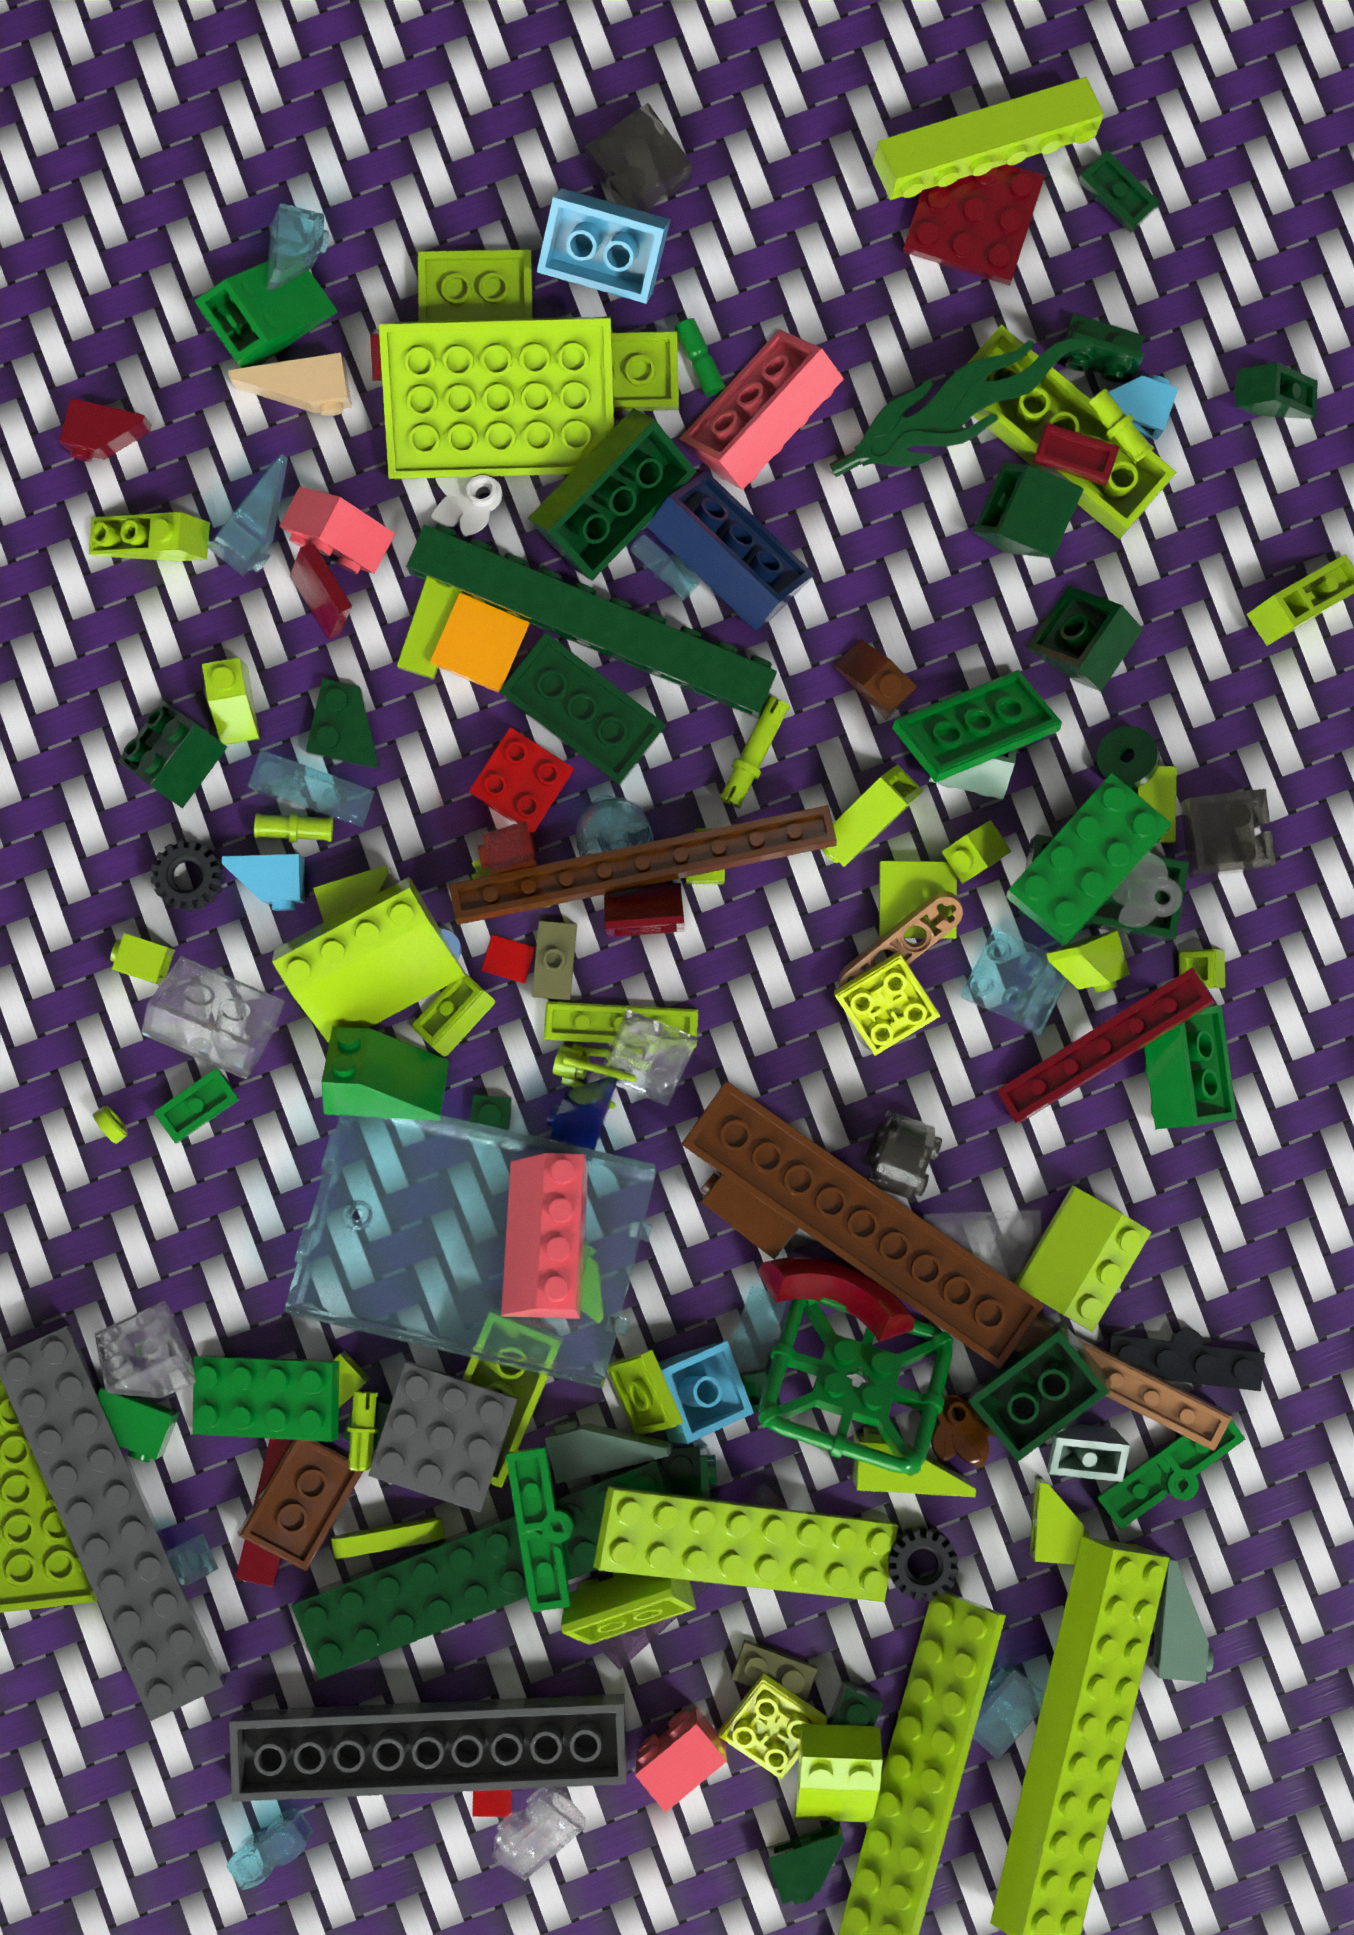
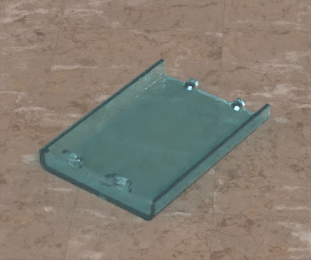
(434, 1242)

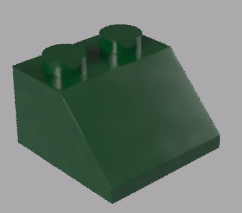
(1085, 637)

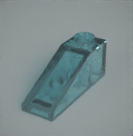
(252, 525)
(310, 789)

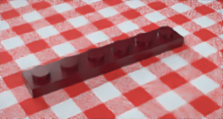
(1106, 1045)

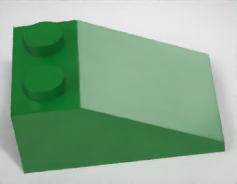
(381, 1077)

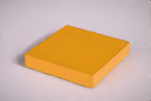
(479, 642)

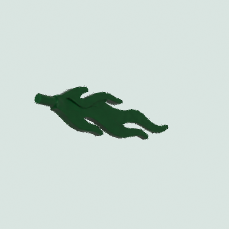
(954, 404)

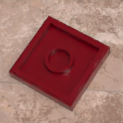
(320, 590)

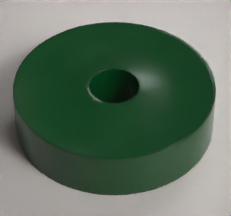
(1123, 741)

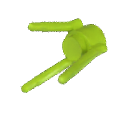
(574, 1064)

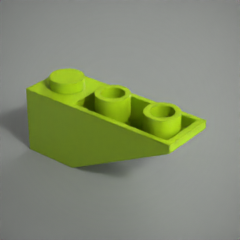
(150, 537)

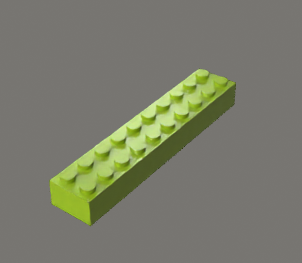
(1079, 1739)

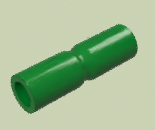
(697, 353)

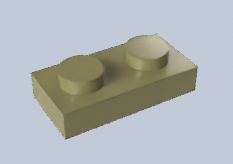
(786, 1670)

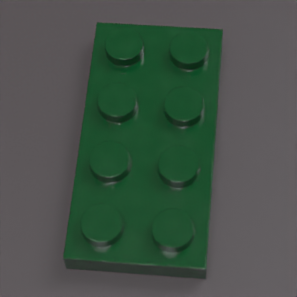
(582, 709)

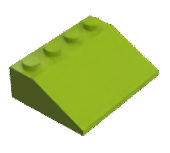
(368, 961)

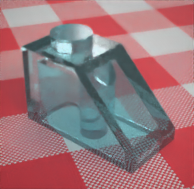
(294, 244)

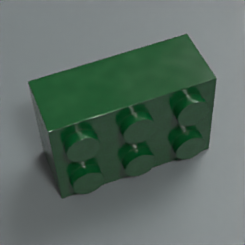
(1040, 1391)

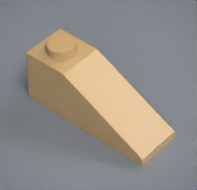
(305, 383)

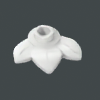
(462, 502)

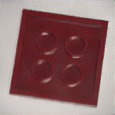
(976, 222)

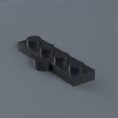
(1190, 1360)

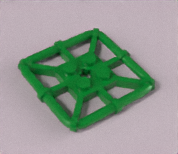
(868, 1402)

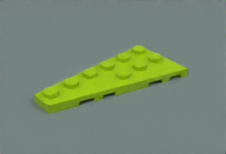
(35, 1548)

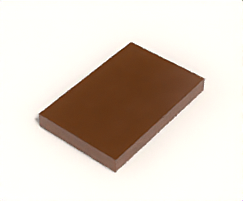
(300, 1502)

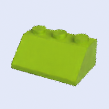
(1082, 1258)
(623, 1605)

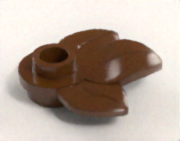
(961, 1437)

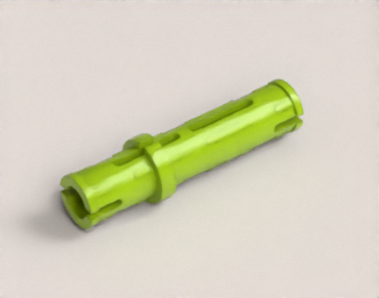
(747, 766)

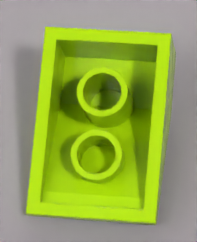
(932, 1479)
(838, 1772)

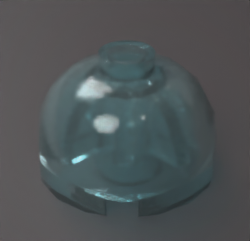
(612, 825)

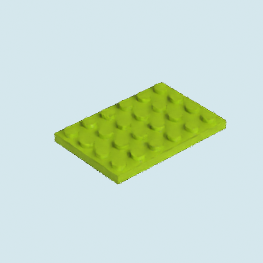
(495, 395)

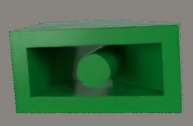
(139, 1424)

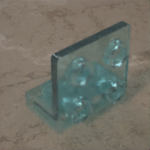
(1015, 982)

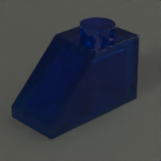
(582, 1113)

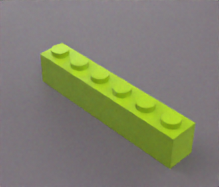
(988, 138)

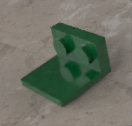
(1113, 354)
(691, 1471)

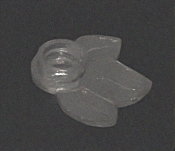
(1139, 892)

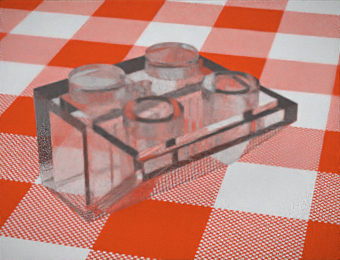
(537, 1832)

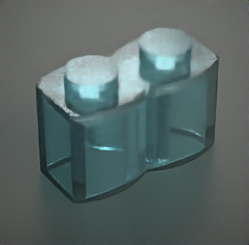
(270, 1848)

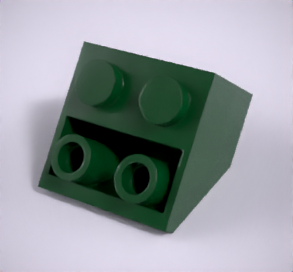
(1027, 511)
(172, 754)

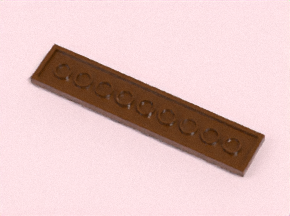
(862, 1224)

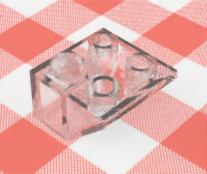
(651, 1053)
(145, 1355)

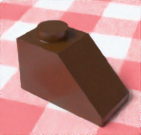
(876, 678)

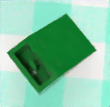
(262, 321)

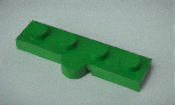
(1165, 1472)
(540, 1529)

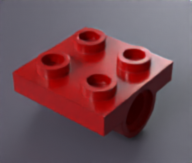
(521, 780)

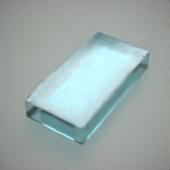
(757, 1328)

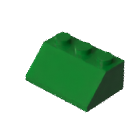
(1191, 1073)

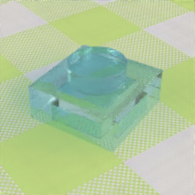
(192, 1560)

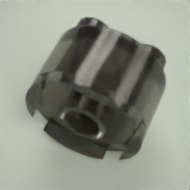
(901, 1155)

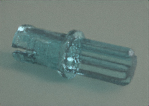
(664, 566)

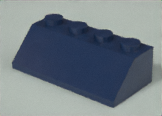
(729, 550)

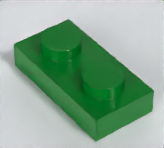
(197, 1105)

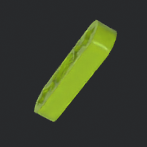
(387, 1537)

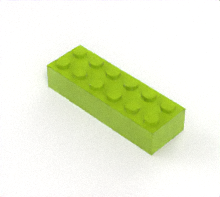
(1062, 404)

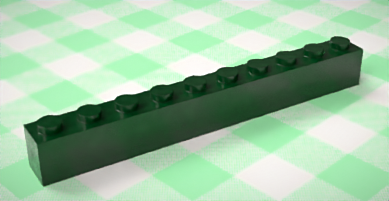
(593, 621)

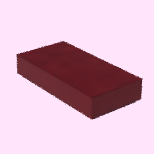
(1076, 454)

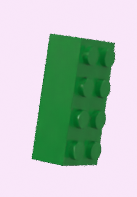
(1088, 860)

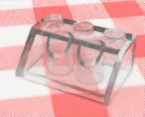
(212, 1017)

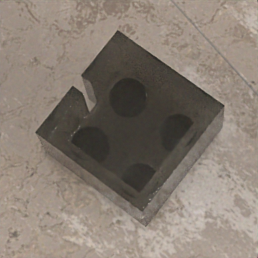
(642, 158)
(1222, 833)

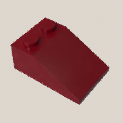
(644, 910)

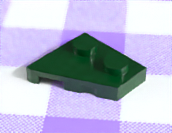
(342, 726)

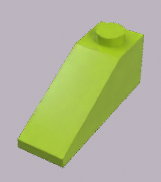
(1303, 600)

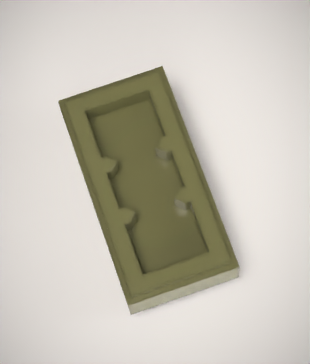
(554, 960)

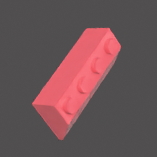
(762, 408)
(545, 1236)

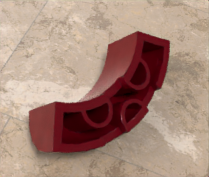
(821, 1277)

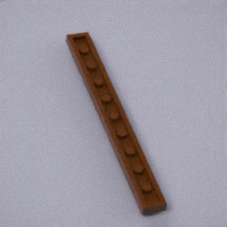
(642, 865)

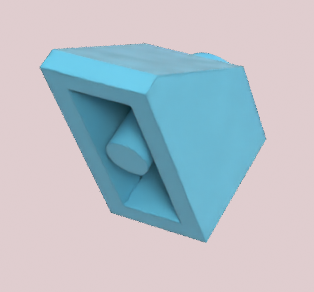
(1148, 402)
(271, 878)

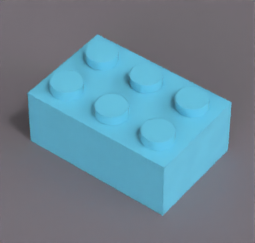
(603, 245)

